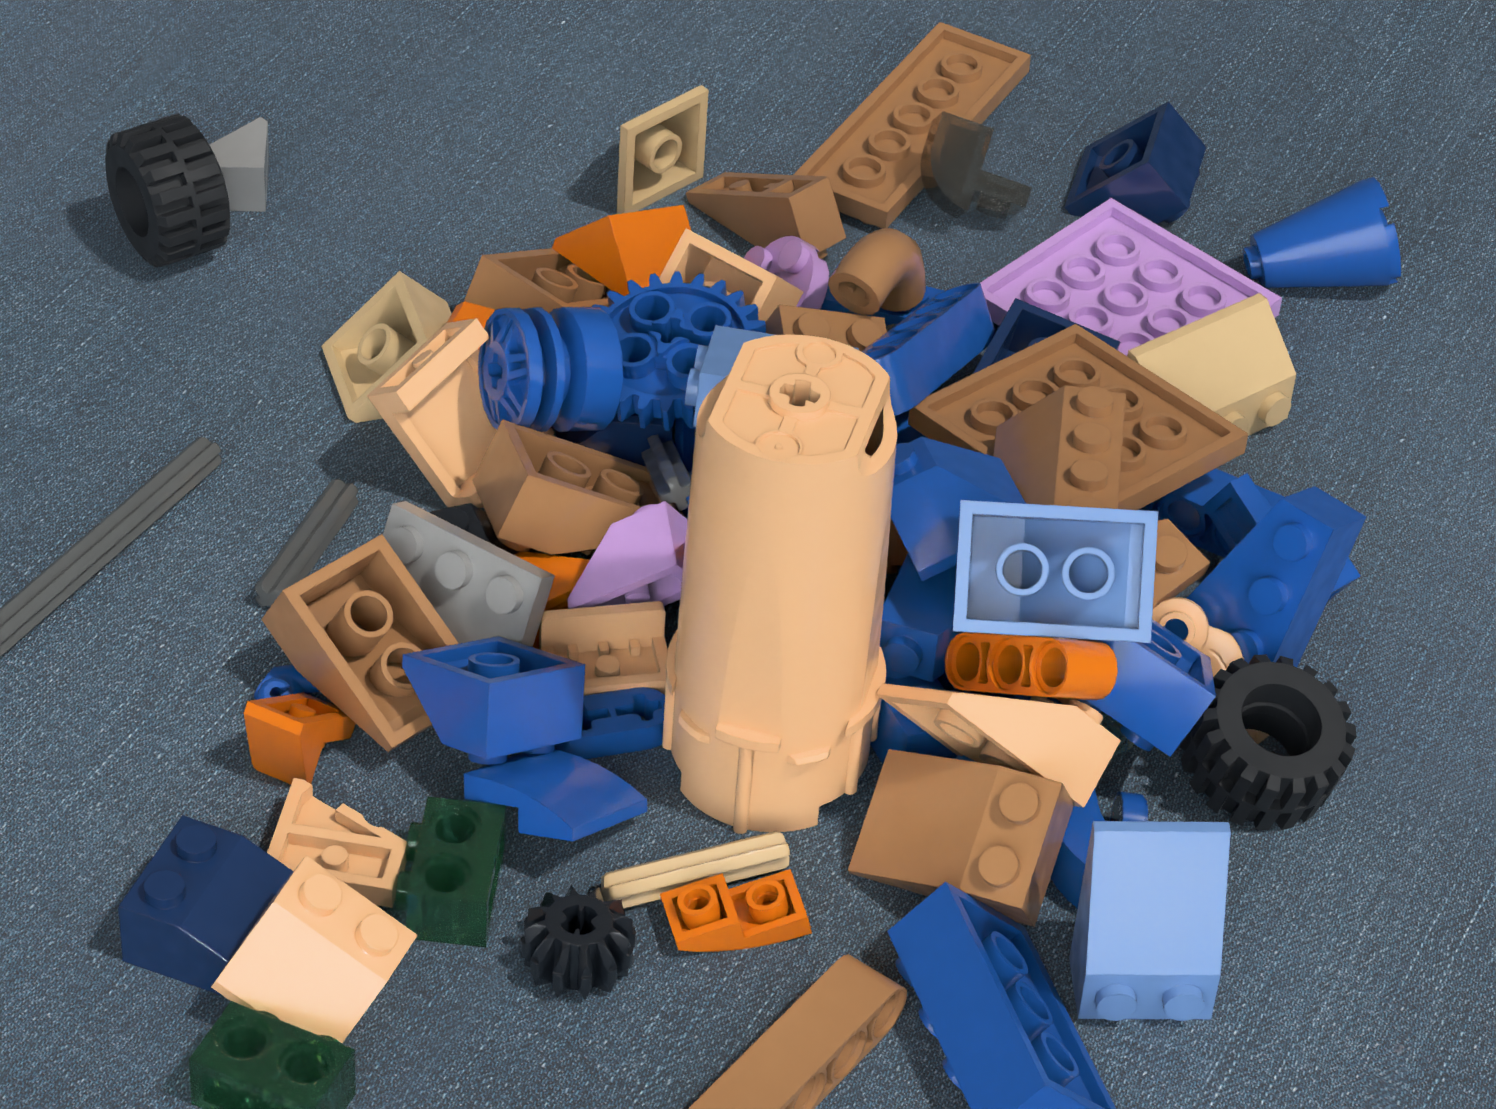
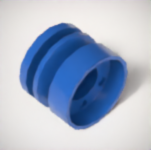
(551, 368)

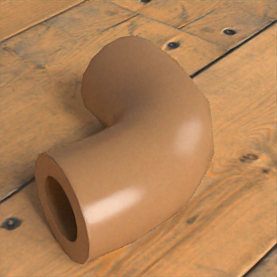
(880, 272)

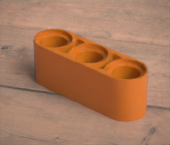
(1031, 666)

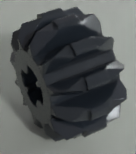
(578, 942)

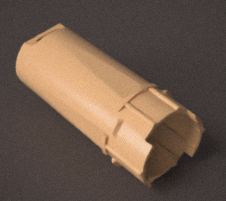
(783, 584)

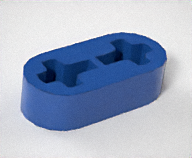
(615, 725)

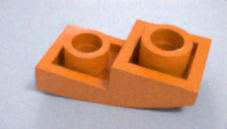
(751, 915)

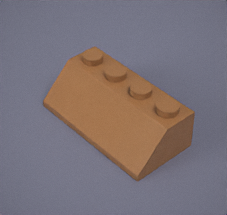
(1066, 448)

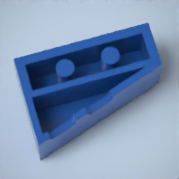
(1279, 576)

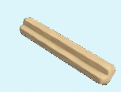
(734, 859)

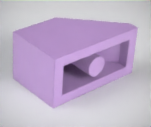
(635, 561)

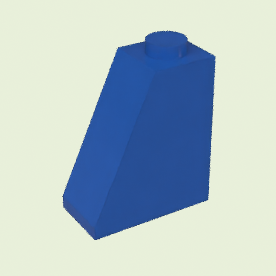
(918, 622)

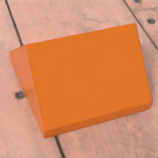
(625, 245)

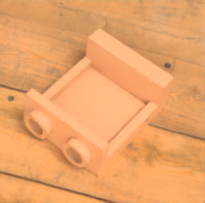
(439, 410)

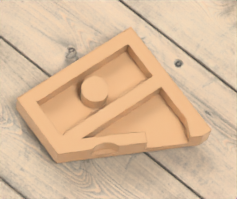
(340, 842)

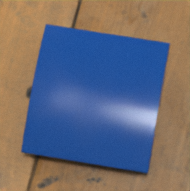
(556, 794)

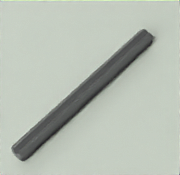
(106, 540)

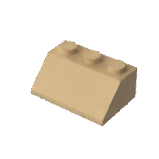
(1228, 363)

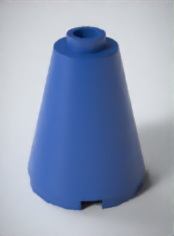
(1329, 243)

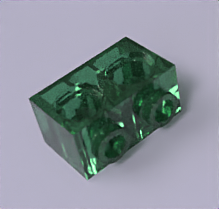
(453, 871)
(269, 1064)

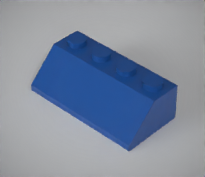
(993, 1007)

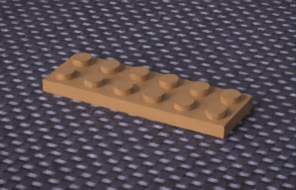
(880, 146)

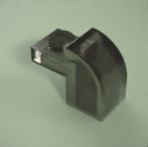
(954, 175)

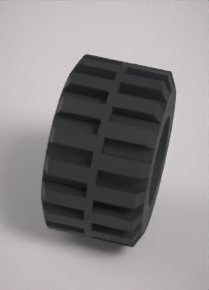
(167, 190)
(1293, 711)

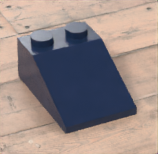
(197, 902)

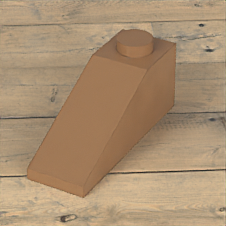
(772, 207)

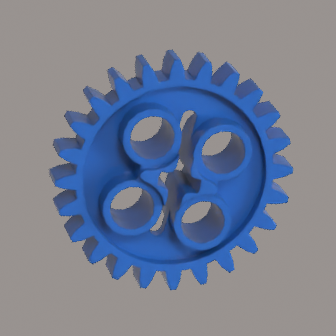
(660, 340)

